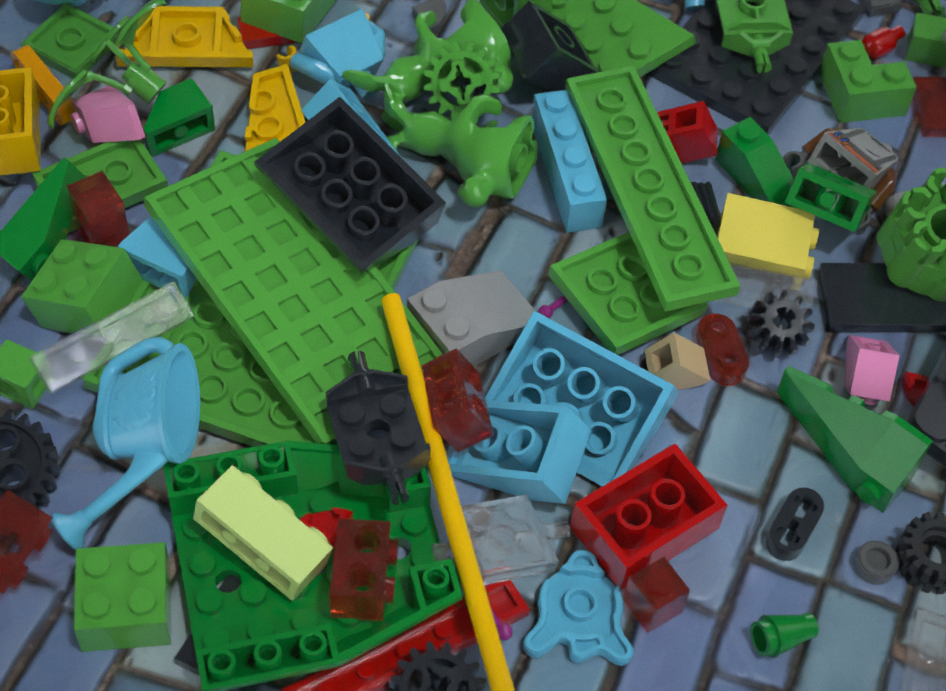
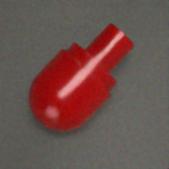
(882, 41)

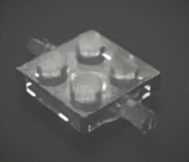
(508, 539)

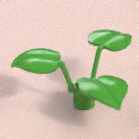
(138, 76)

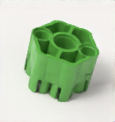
(916, 239)

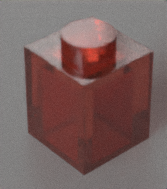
(656, 594)

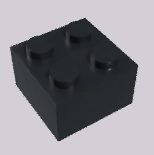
(546, 48)

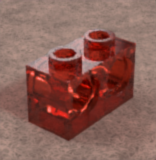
(98, 211)
(457, 400)
(358, 569)

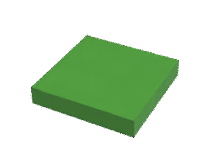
(68, 40)

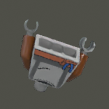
(853, 156)

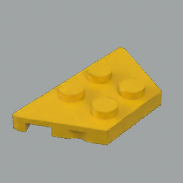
(190, 39)

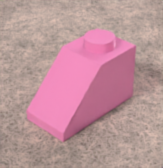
(106, 116)
(870, 369)

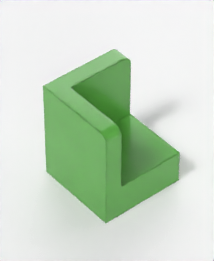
(926, 41)

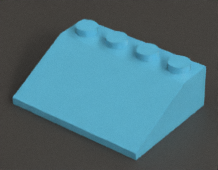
(605, 391)

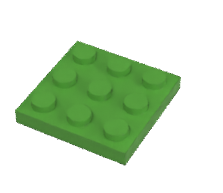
(617, 296)

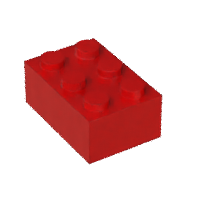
(647, 515)

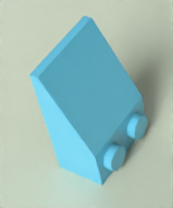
(530, 453)

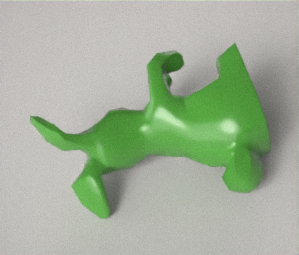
(407, 75)
(486, 157)

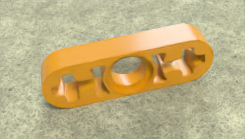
(46, 83)

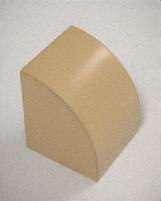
(678, 362)

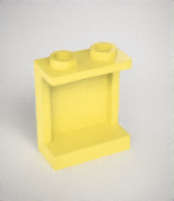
(767, 235)

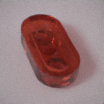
(722, 346)

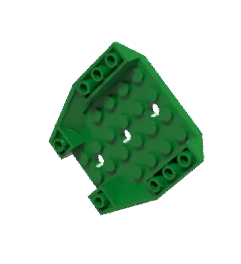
(259, 630)

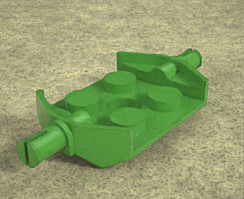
(755, 29)

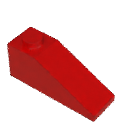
(691, 131)

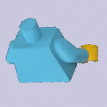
(339, 47)

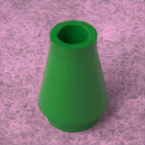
(780, 633)

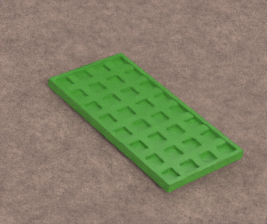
(281, 283)

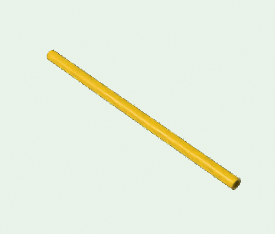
(449, 502)

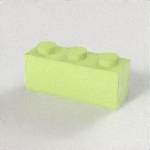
(262, 532)

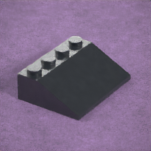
(352, 186)

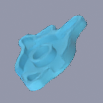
(582, 612)

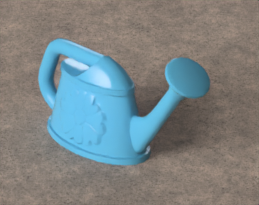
(143, 417)

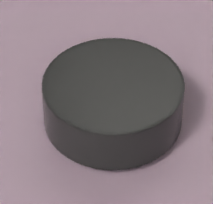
(876, 562)

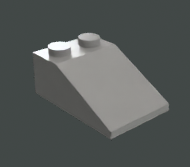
(472, 314)

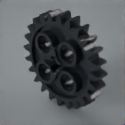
(29, 459)

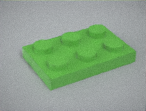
(125, 165)

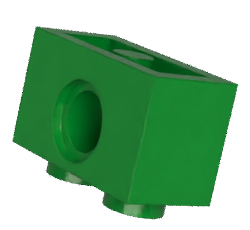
(830, 197)

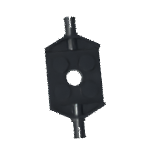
(377, 402)

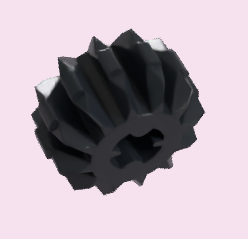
(797, 327)

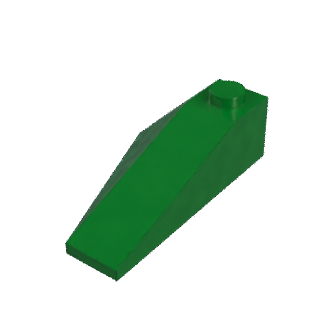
(867, 449)

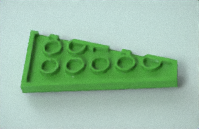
(623, 33)

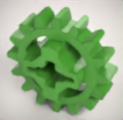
(460, 64)

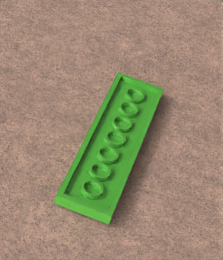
(652, 189)

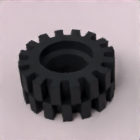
(913, 558)

